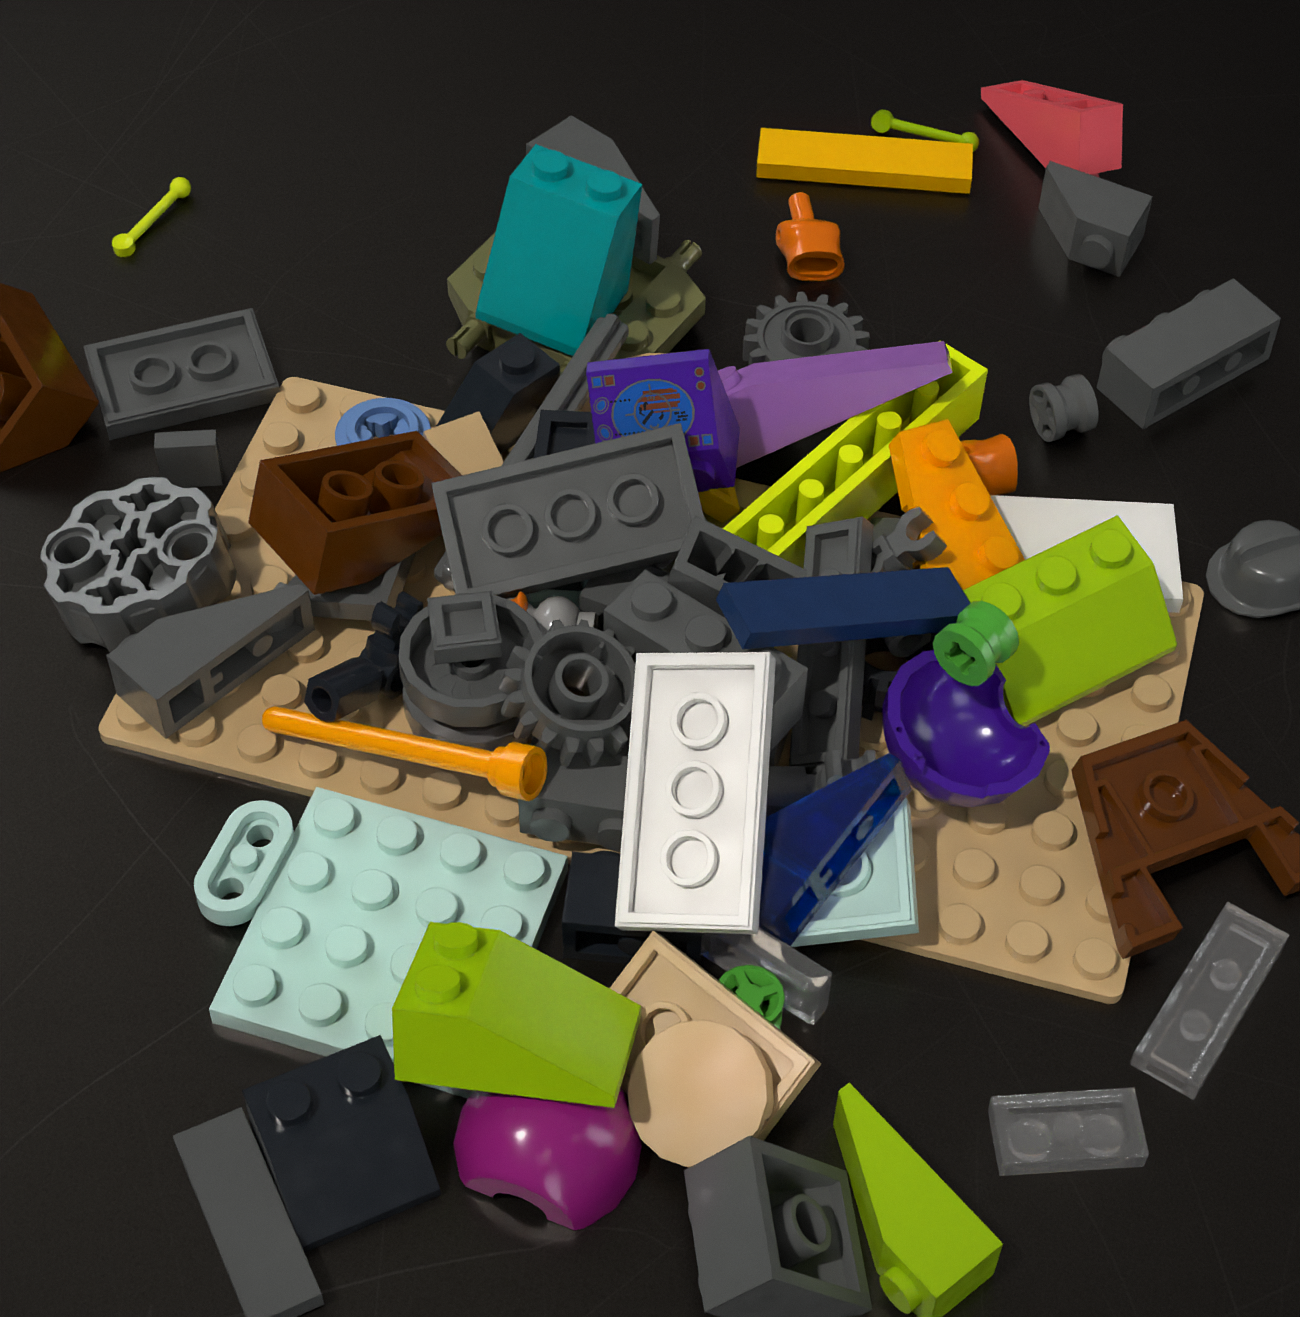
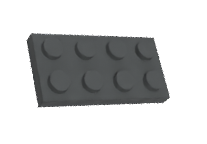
(569, 514)

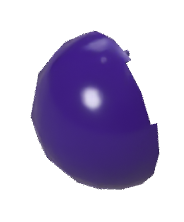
(958, 737)

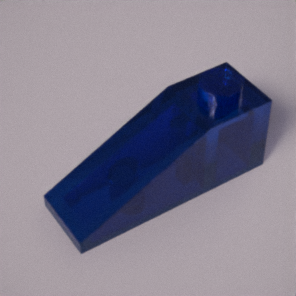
(819, 841)

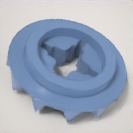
(380, 419)

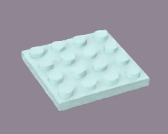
(352, 914)

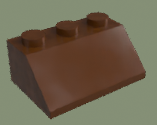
(40, 384)

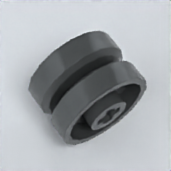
(462, 698)

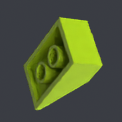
(508, 1020)

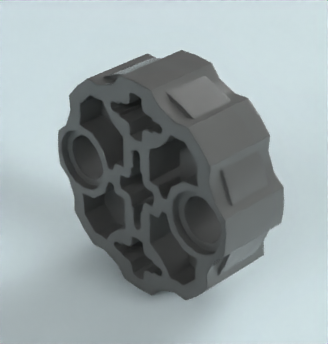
(136, 560)

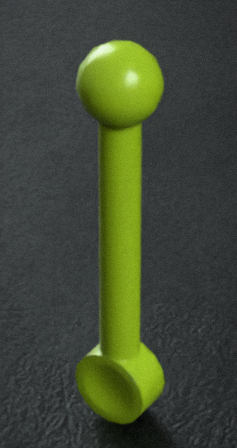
(883, 121)

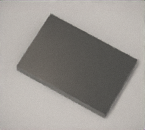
(181, 373)

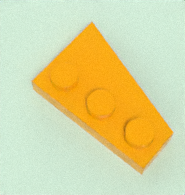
(941, 480)

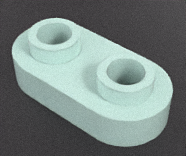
(239, 866)

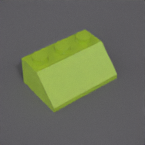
(1080, 617)

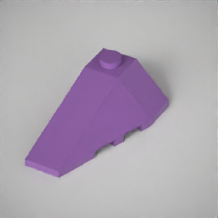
(805, 395)

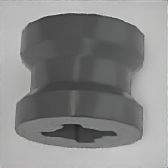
(1063, 407)

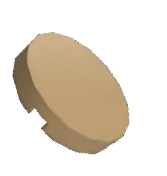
(698, 1091)

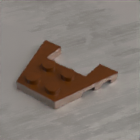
(1163, 804)

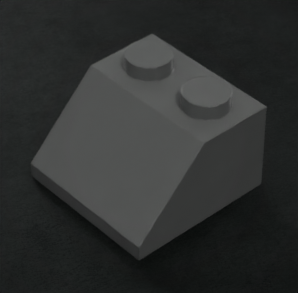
(775, 1235)

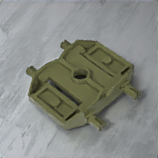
(657, 307)

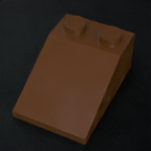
(349, 508)

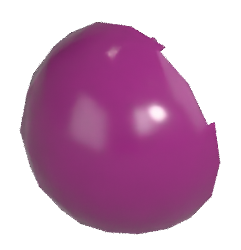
(553, 1153)

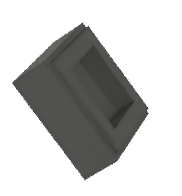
(189, 458)
(464, 627)

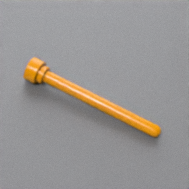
(515, 769)

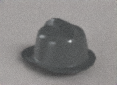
(1258, 570)

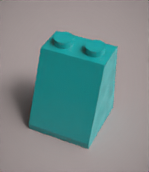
(560, 249)

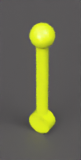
(124, 243)

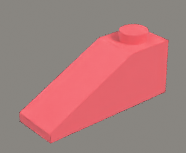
(1061, 124)

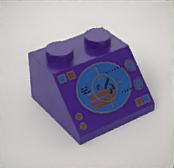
(665, 391)

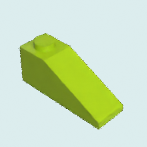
(917, 1228)

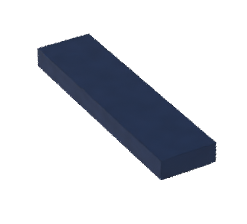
(841, 607)

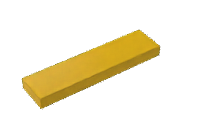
(865, 160)

